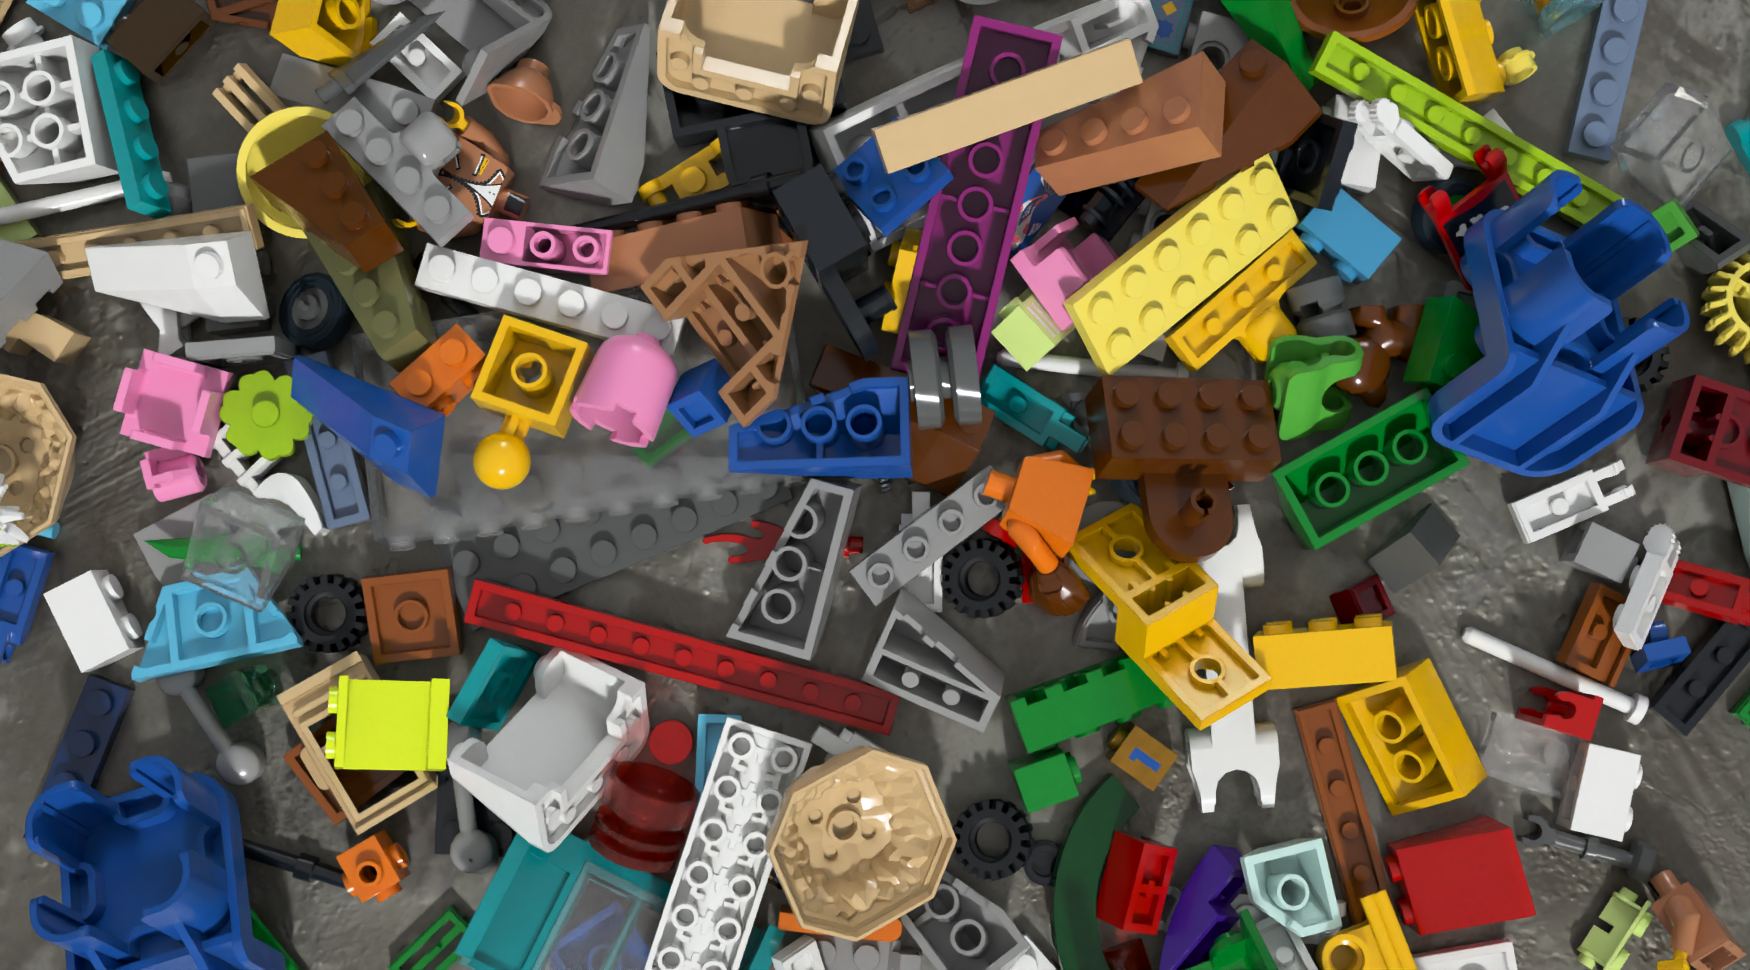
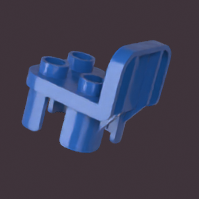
(1552, 333)
(147, 875)

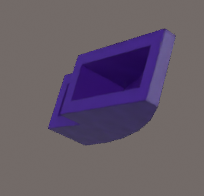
(1204, 909)

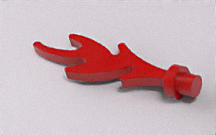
(761, 547)

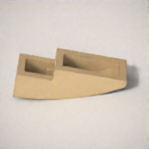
(48, 336)

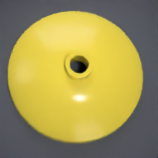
(268, 142)

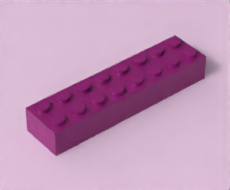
(976, 213)

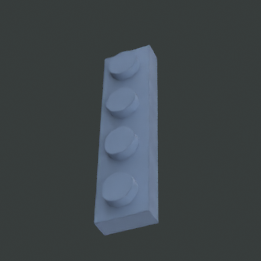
(1604, 80)
(335, 469)

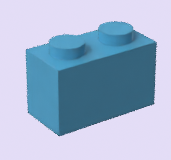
(1347, 238)

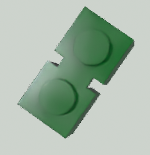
(1045, 778)

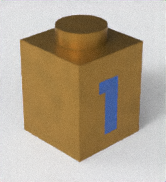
(1139, 755)

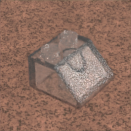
(1672, 144)
(241, 547)

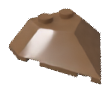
(741, 310)

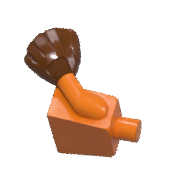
(1043, 518)

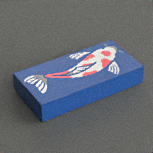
(1037, 207)

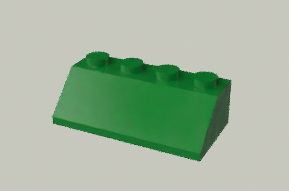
(1364, 472)

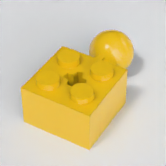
(503, 390)

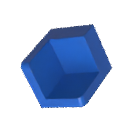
(697, 400)

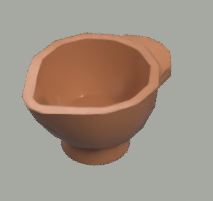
(526, 93)

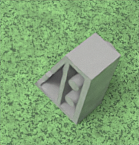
(933, 665)

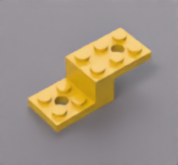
(1168, 619)

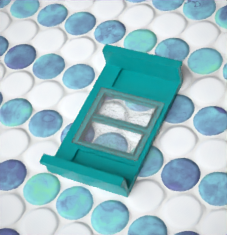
(575, 914)

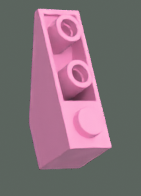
(547, 247)

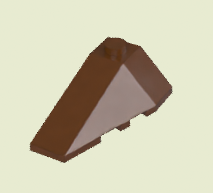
(1262, 113)
(939, 454)

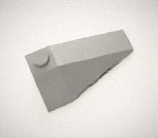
(607, 142)

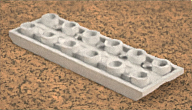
(725, 851)

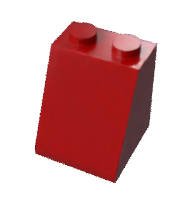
(1459, 877)

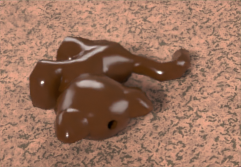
(1382, 338)

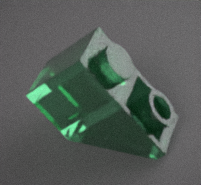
(244, 694)

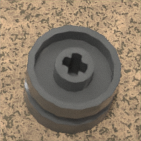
(944, 377)

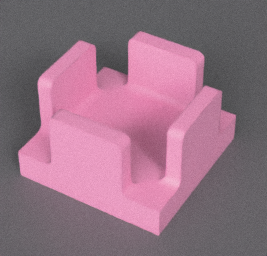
(1058, 269)
(172, 403)

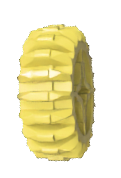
(1726, 297)

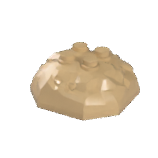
(34, 454)
(860, 842)

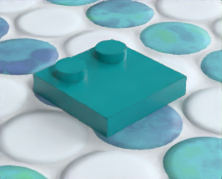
(494, 685)

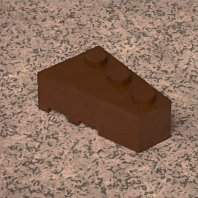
(329, 200)

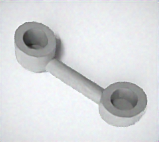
(236, 762)
(470, 841)

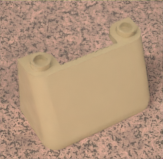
(757, 53)

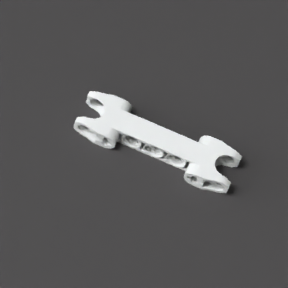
(1234, 739)

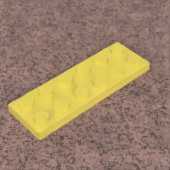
(1180, 264)

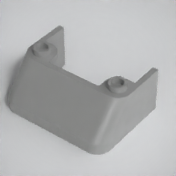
(492, 32)

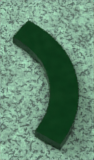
(1078, 874)

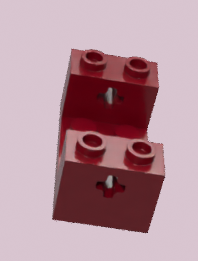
(1704, 431)

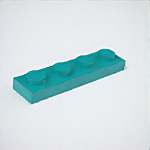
(131, 135)

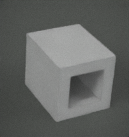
(1600, 553)

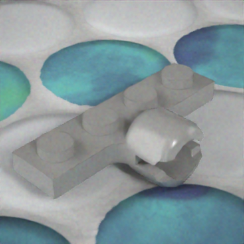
(405, 165)

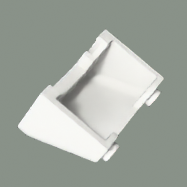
(558, 748)

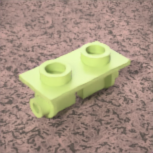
(1626, 919)

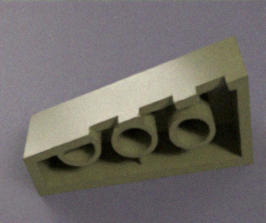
(385, 297)

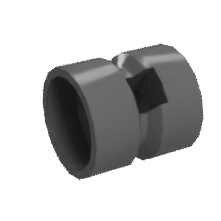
(1327, 294)

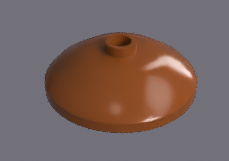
(1354, 19)

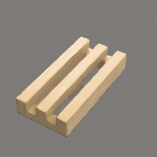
(232, 105)

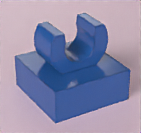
(1660, 650)

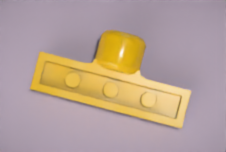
(1244, 307)

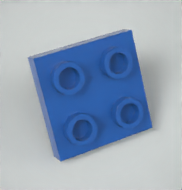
(890, 197)

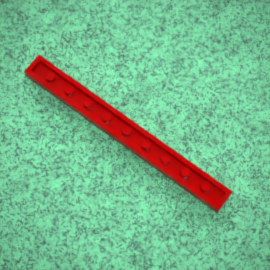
(680, 656)

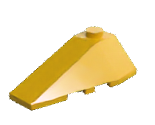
(325, 28)

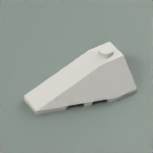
(192, 275)

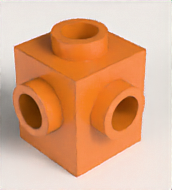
(374, 867)

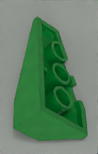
(1277, 29)

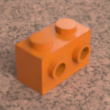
(442, 372)

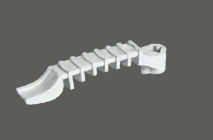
(287, 488)

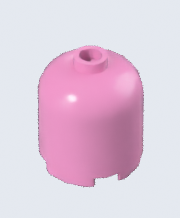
(626, 389)

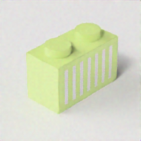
(1028, 330)

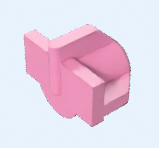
(173, 473)

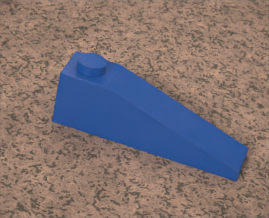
(380, 425)
(841, 434)

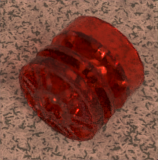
(643, 816)

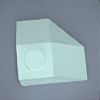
(1293, 885)

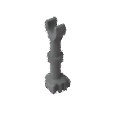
(1636, 862)

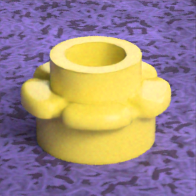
(1517, 65)

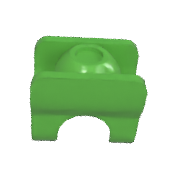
(1300, 382)

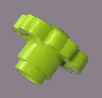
(265, 416)

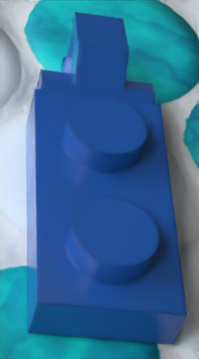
(21, 586)

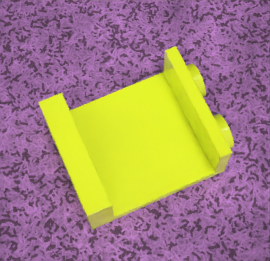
(389, 724)

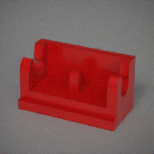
(1565, 712)
(1135, 883)

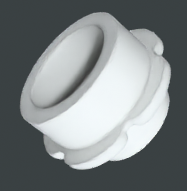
(23, 34)

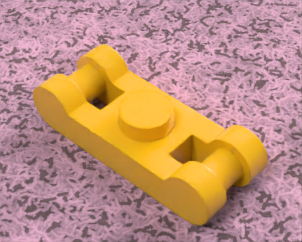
(688, 178)

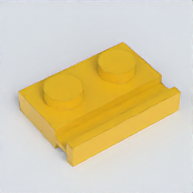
(903, 258)

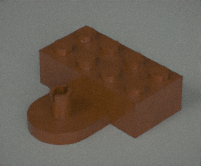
(1183, 449)

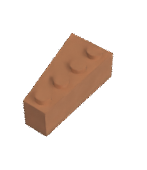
(1138, 131)
(641, 252)

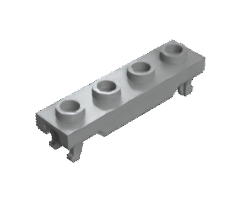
(926, 539)

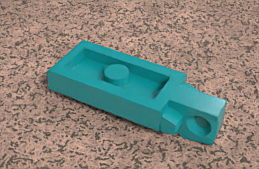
(1030, 410)

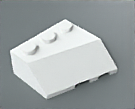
(53, 114)

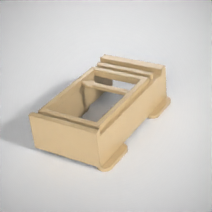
(307, 705)

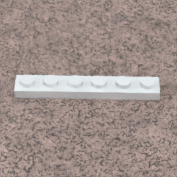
(542, 297)

